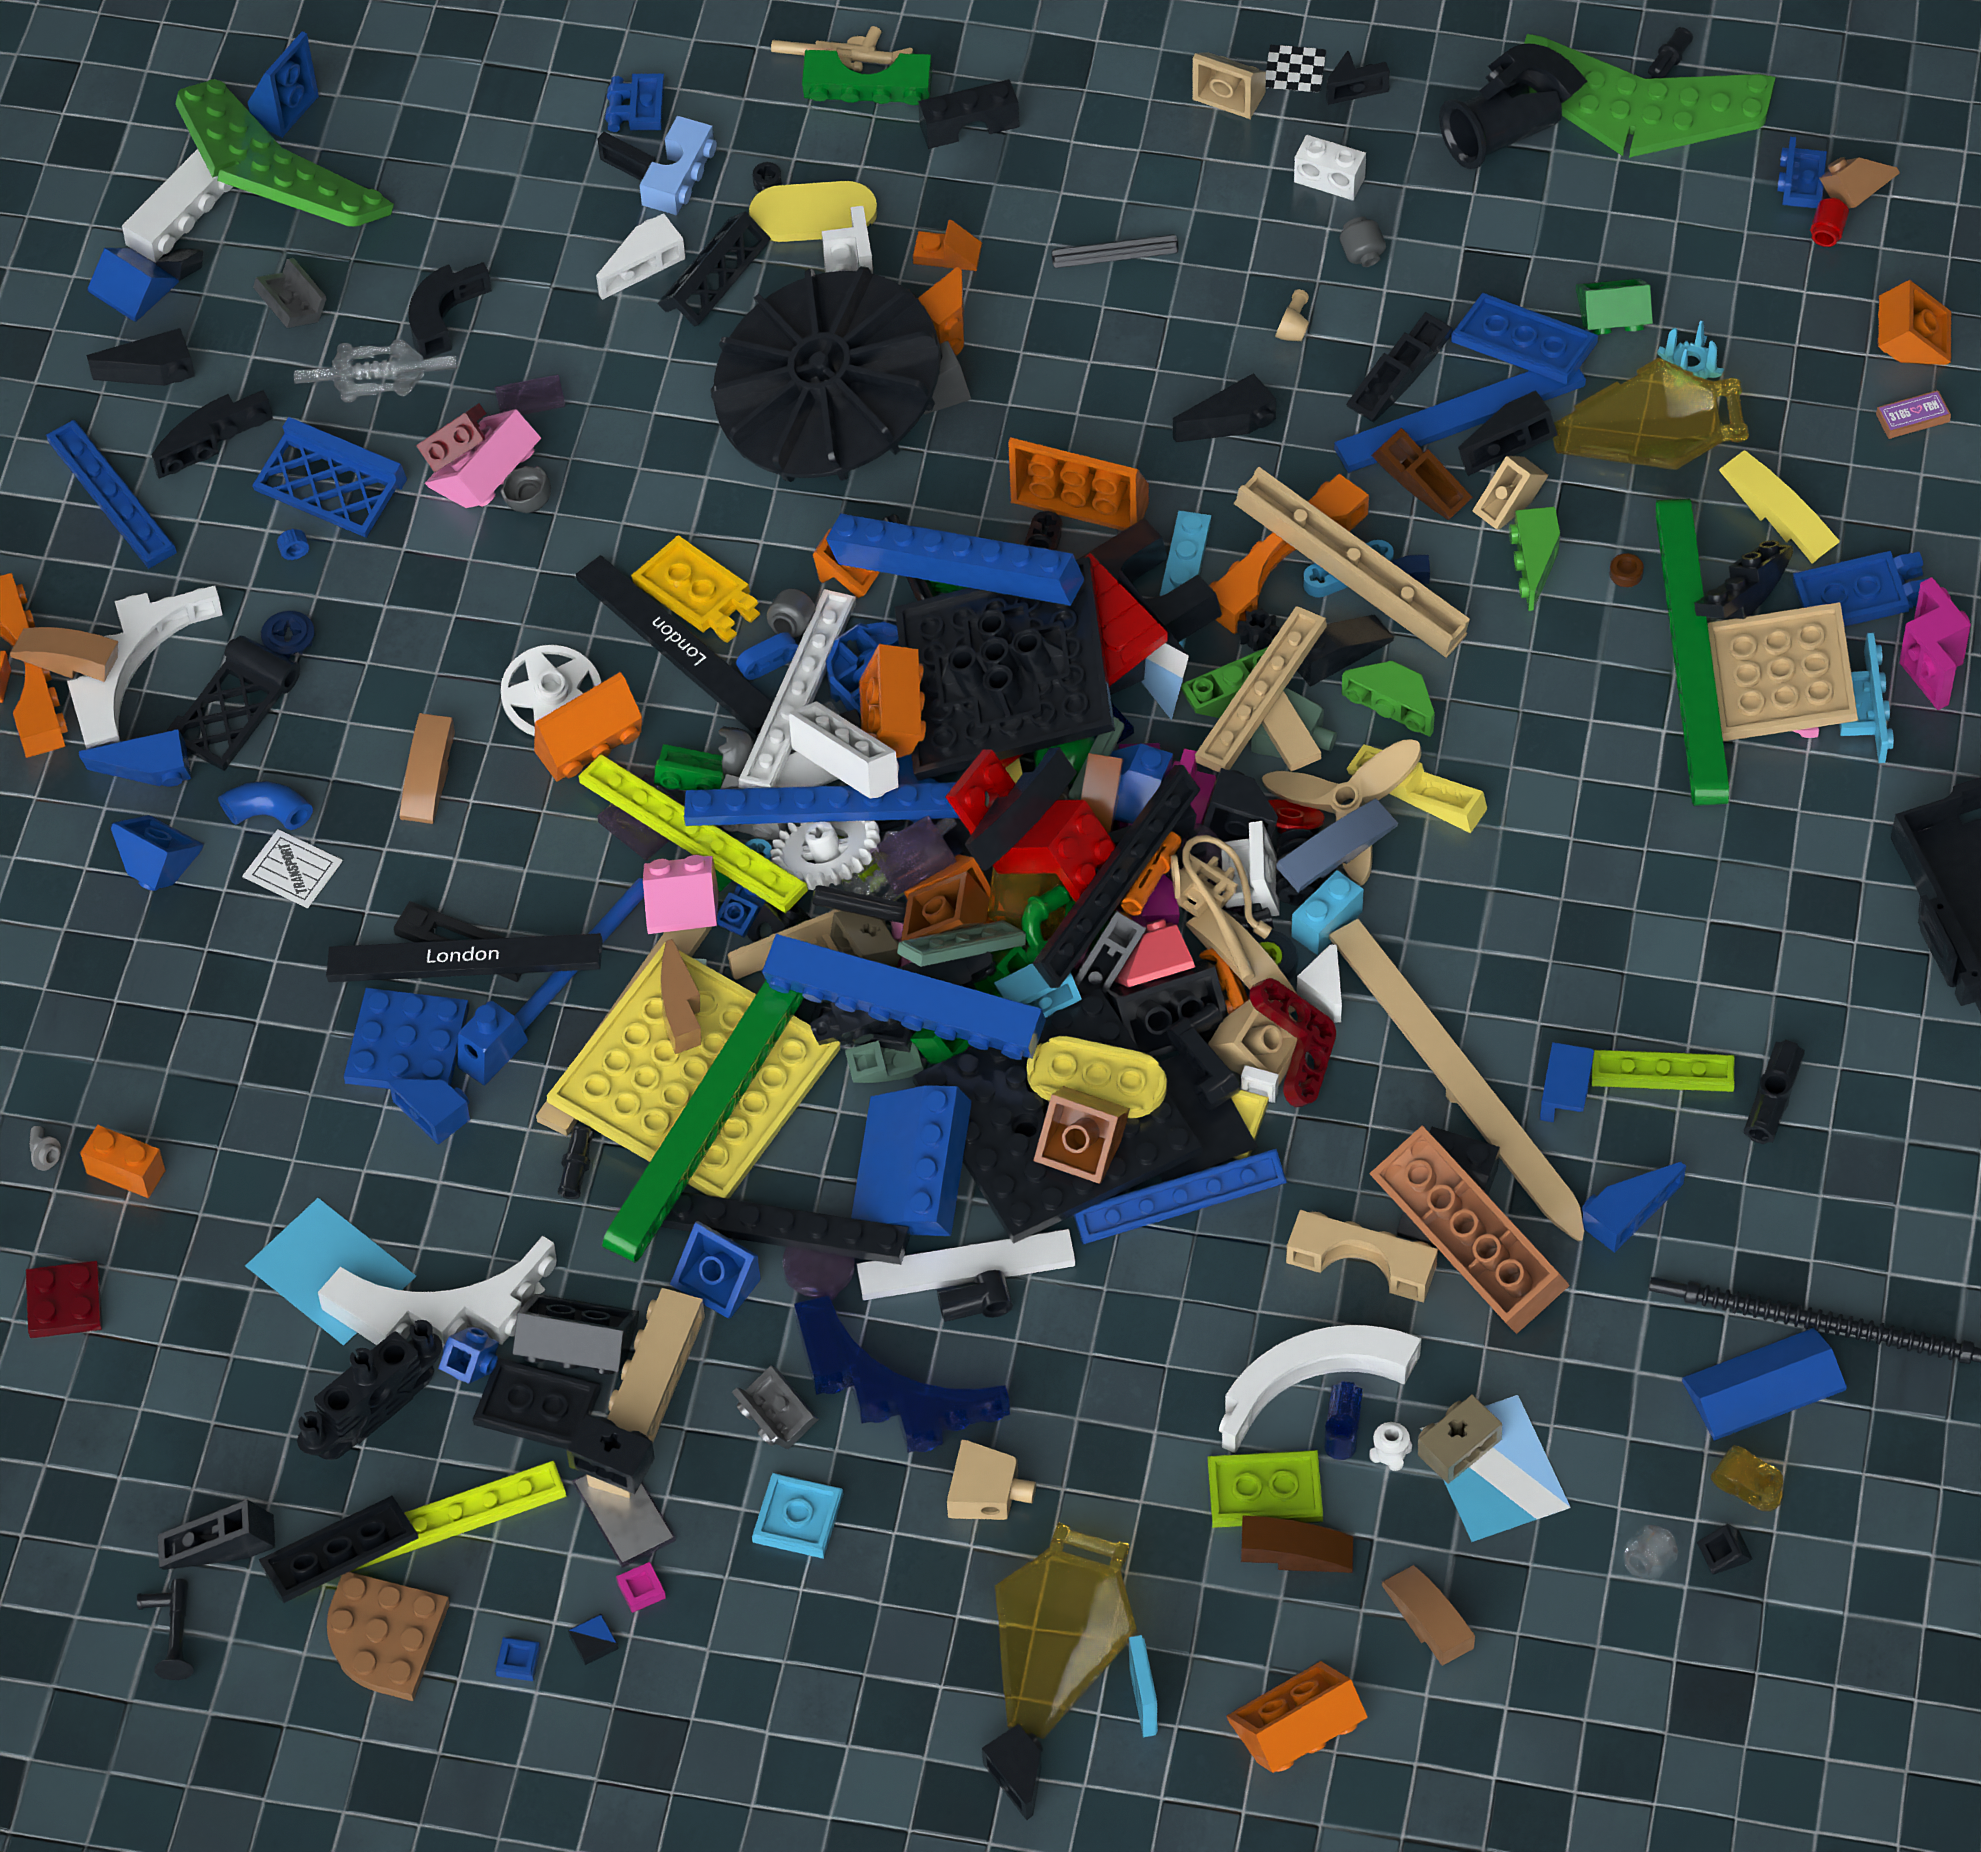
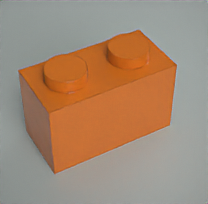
(123, 1161)

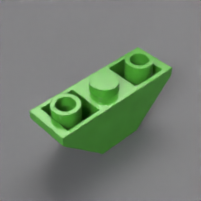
(1216, 689)
(1392, 693)

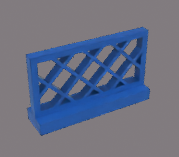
(338, 452)

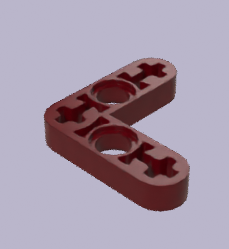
(1307, 1038)

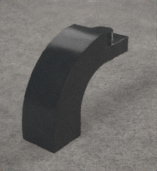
(1536, 67)
(435, 298)

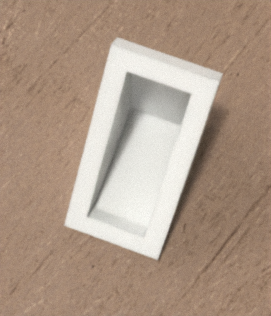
(1321, 984)

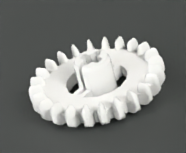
(833, 856)

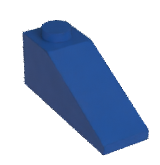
(148, 759)
(1628, 1204)

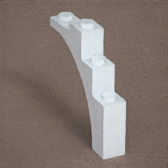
(144, 629)
(487, 1305)

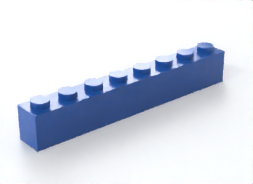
(955, 559)
(904, 997)

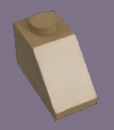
(1509, 490)

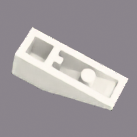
(643, 253)

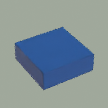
(518, 1659)

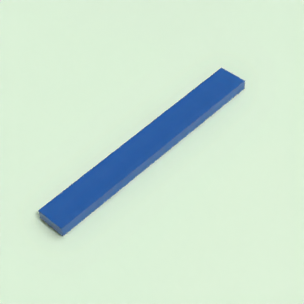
(1451, 416)

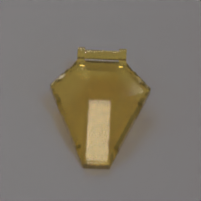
(1653, 419)
(1060, 1628)

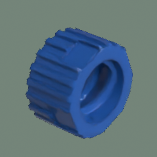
(293, 544)

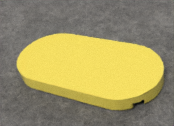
(807, 209)
(1098, 1070)

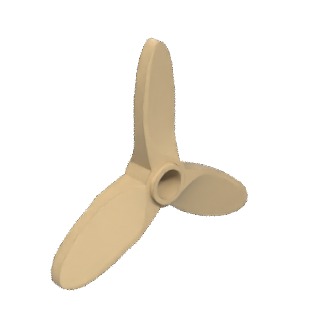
(1371, 781)

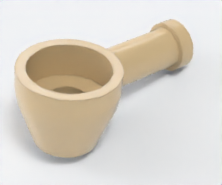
(1293, 324)

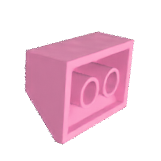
(478, 472)

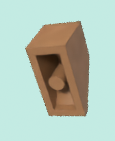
(1856, 179)

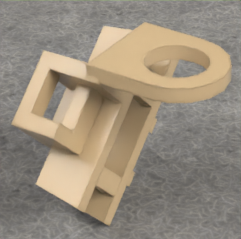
(1186, 888)

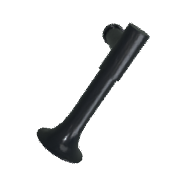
(174, 1665)

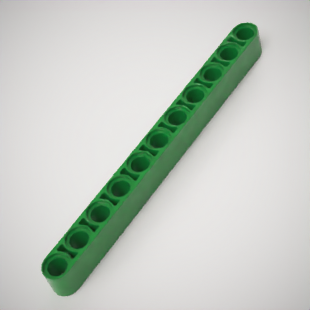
(1692, 653)
(700, 1122)

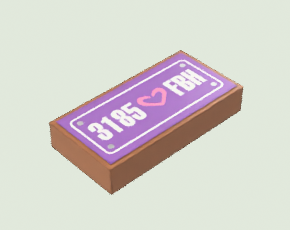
(1913, 414)

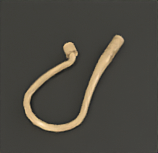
(1231, 939)

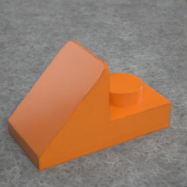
(948, 249)
(854, 579)

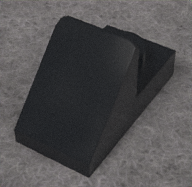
(1353, 83)

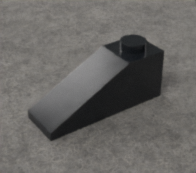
(148, 361)
(1228, 413)
(1508, 432)
(1343, 645)
(1109, 951)
(218, 1537)

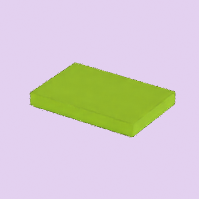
(1265, 1486)

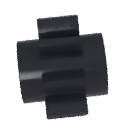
(1257, 629)

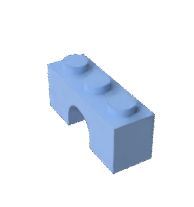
(671, 185)

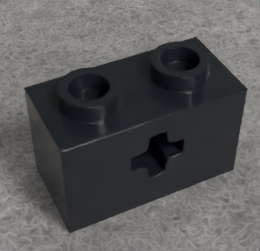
(610, 1453)

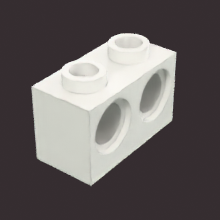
(1329, 167)

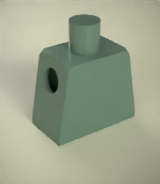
(1311, 716)

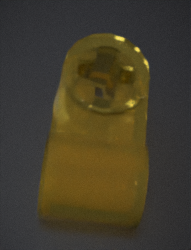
(1749, 1478)

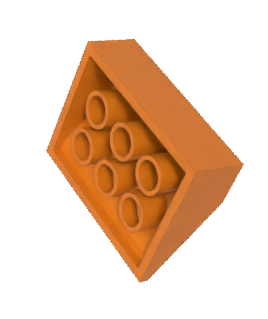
(1076, 485)

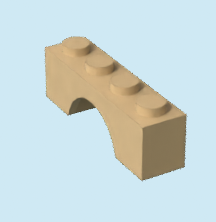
(1322, 1240)

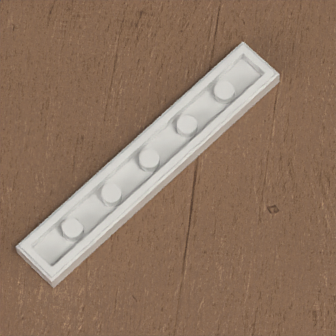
(964, 1263)

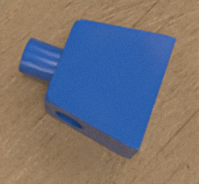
(489, 1042)

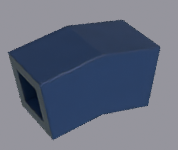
(1415, 566)

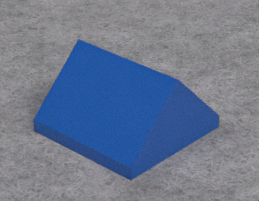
(129, 282)
(716, 1270)

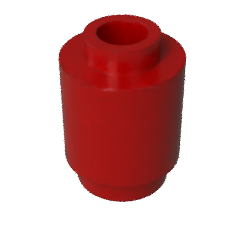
(1829, 222)

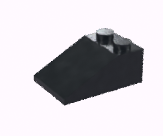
(1475, 1157)

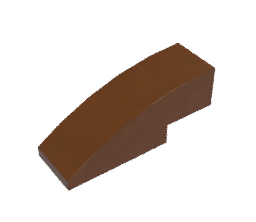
(1421, 474)
(1295, 1545)

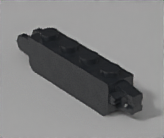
(860, 1027)

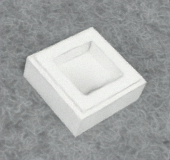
(1260, 1082)

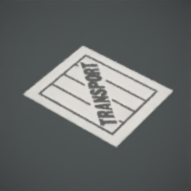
(292, 868)

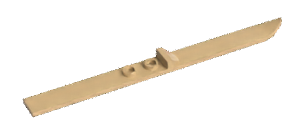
(1460, 1077)

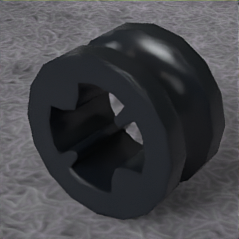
(766, 169)

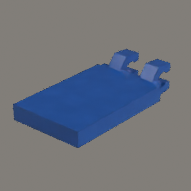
(1865, 586)

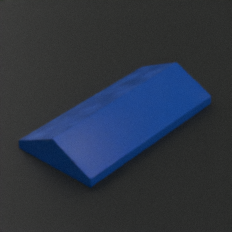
(1765, 1383)

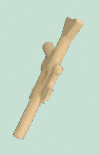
(857, 49)

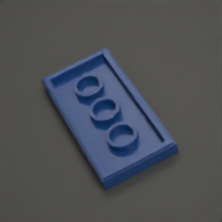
(1524, 338)

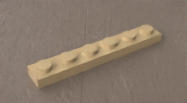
(1261, 690)

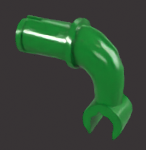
(1037, 912)

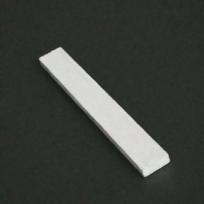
(797, 689)

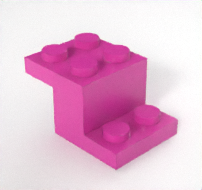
(1935, 643)

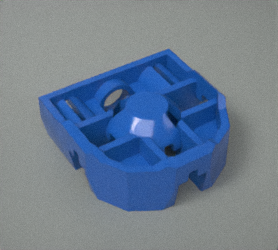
(843, 664)

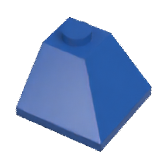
(1140, 777)
(154, 851)

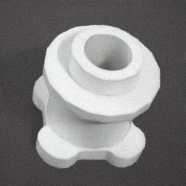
(1391, 1445)

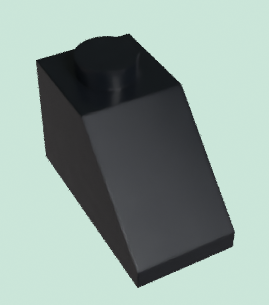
(1016, 1766)

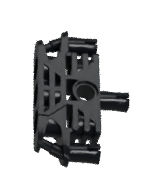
(369, 1392)

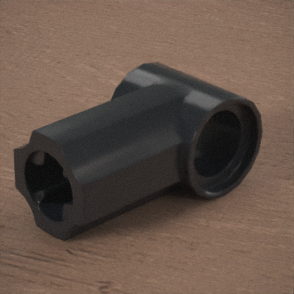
(984, 1295)

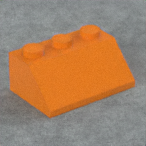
(893, 699)
(587, 728)
(1298, 1716)

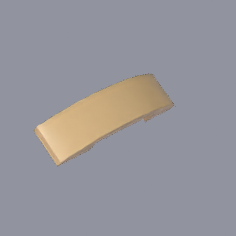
(1211, 936)

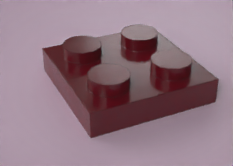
(63, 1299)

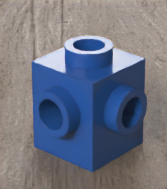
(469, 1355)

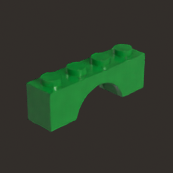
(904, 81)
(939, 1049)

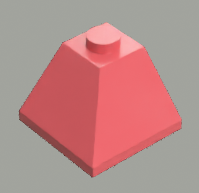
(1156, 955)

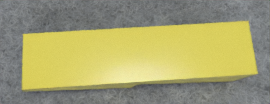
(1438, 796)

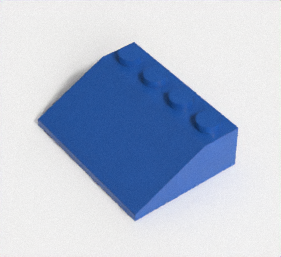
(913, 1159)

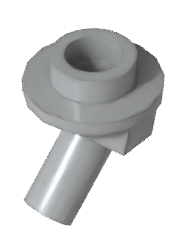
(44, 1150)

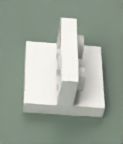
(848, 247)
(1260, 868)

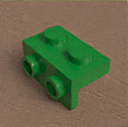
(688, 769)

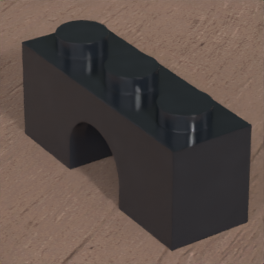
(946, 114)

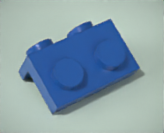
(1802, 175)

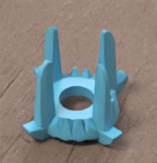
(1679, 354)

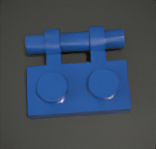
(645, 105)

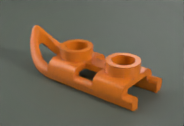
(1228, 981)

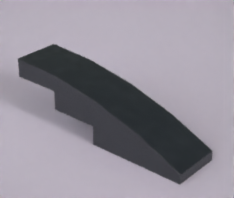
(1399, 368)
(1018, 812)

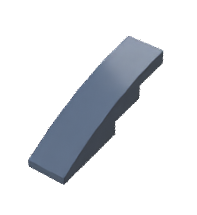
(1336, 844)

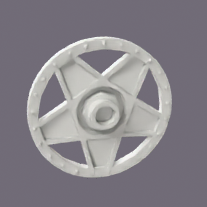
(547, 686)

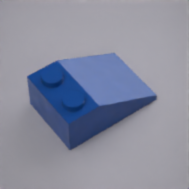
(285, 89)

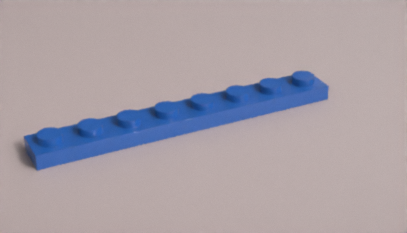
(815, 804)

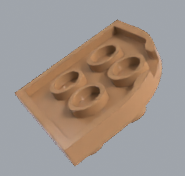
(384, 1632)

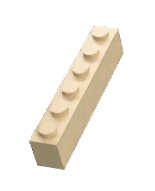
(655, 1368)

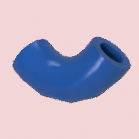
(266, 799)

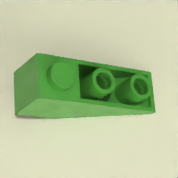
(1537, 543)

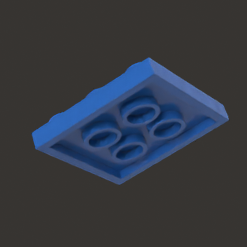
(405, 1038)

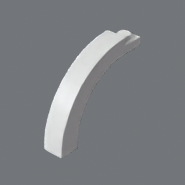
(1312, 1354)

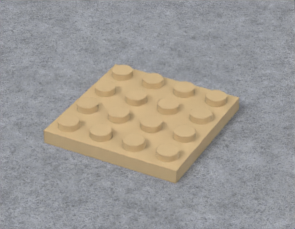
(1782, 671)

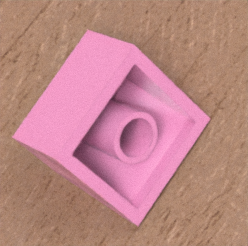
(680, 894)

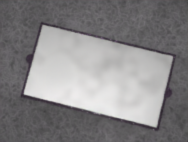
(629, 1525)

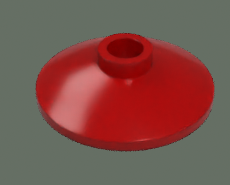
(1296, 816)

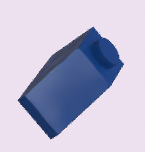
(431, 1105)

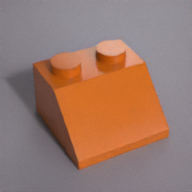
(946, 308)
(1914, 326)

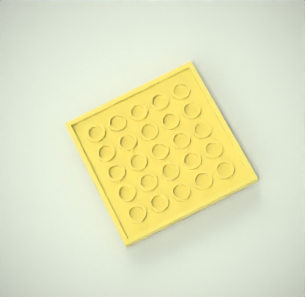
(637, 1087)

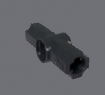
(1768, 1106)

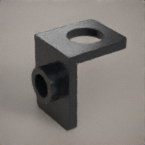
(777, 919)

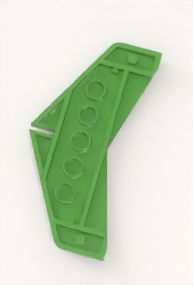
(1660, 110)
(252, 160)

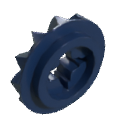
(276, 628)

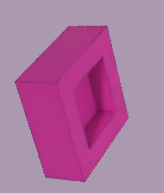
(640, 1587)

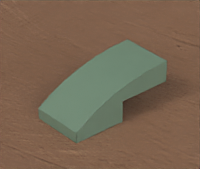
(876, 1064)

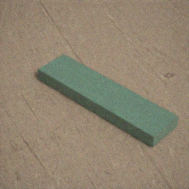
(961, 943)

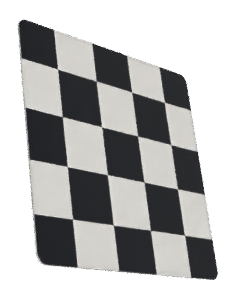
(1295, 68)

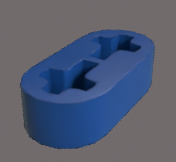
(767, 656)

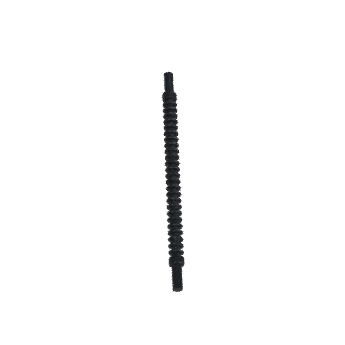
(1695, 1293)

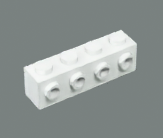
(173, 209)
(844, 750)

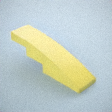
(1781, 506)

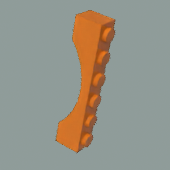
(1243, 583)
(35, 713)

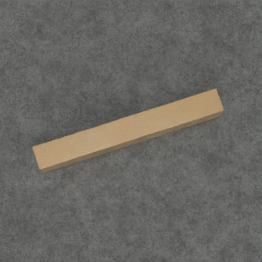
(1353, 562)

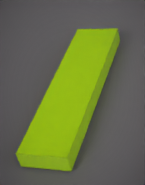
(1663, 1070)

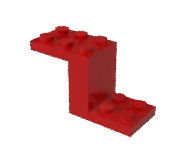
(1062, 842)

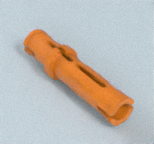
(1150, 876)

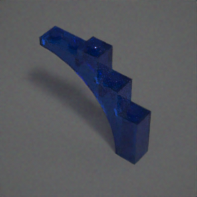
(880, 1393)

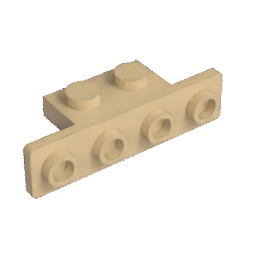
(752, 957)

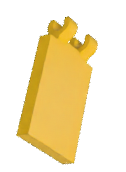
(696, 588)

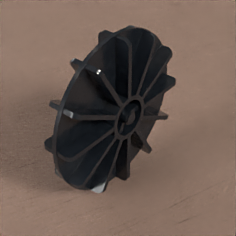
(826, 374)

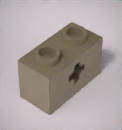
(864, 938)
(1454, 1455)

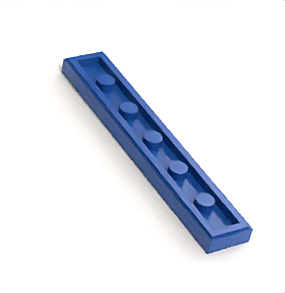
(111, 494)
(1180, 1196)

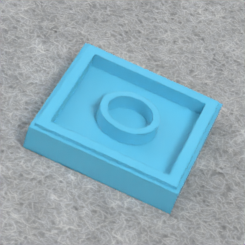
(797, 1515)
(1143, 1685)

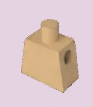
(986, 1484)

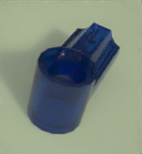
(1343, 1420)

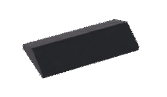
(338, 1549)

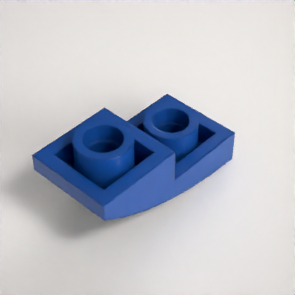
(739, 911)

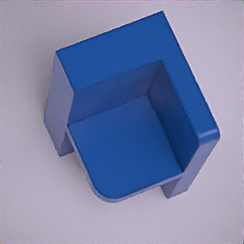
(1566, 1080)

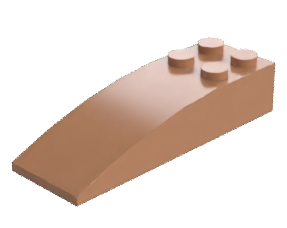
(1469, 1229)

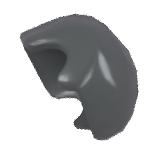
(526, 489)
(735, 750)

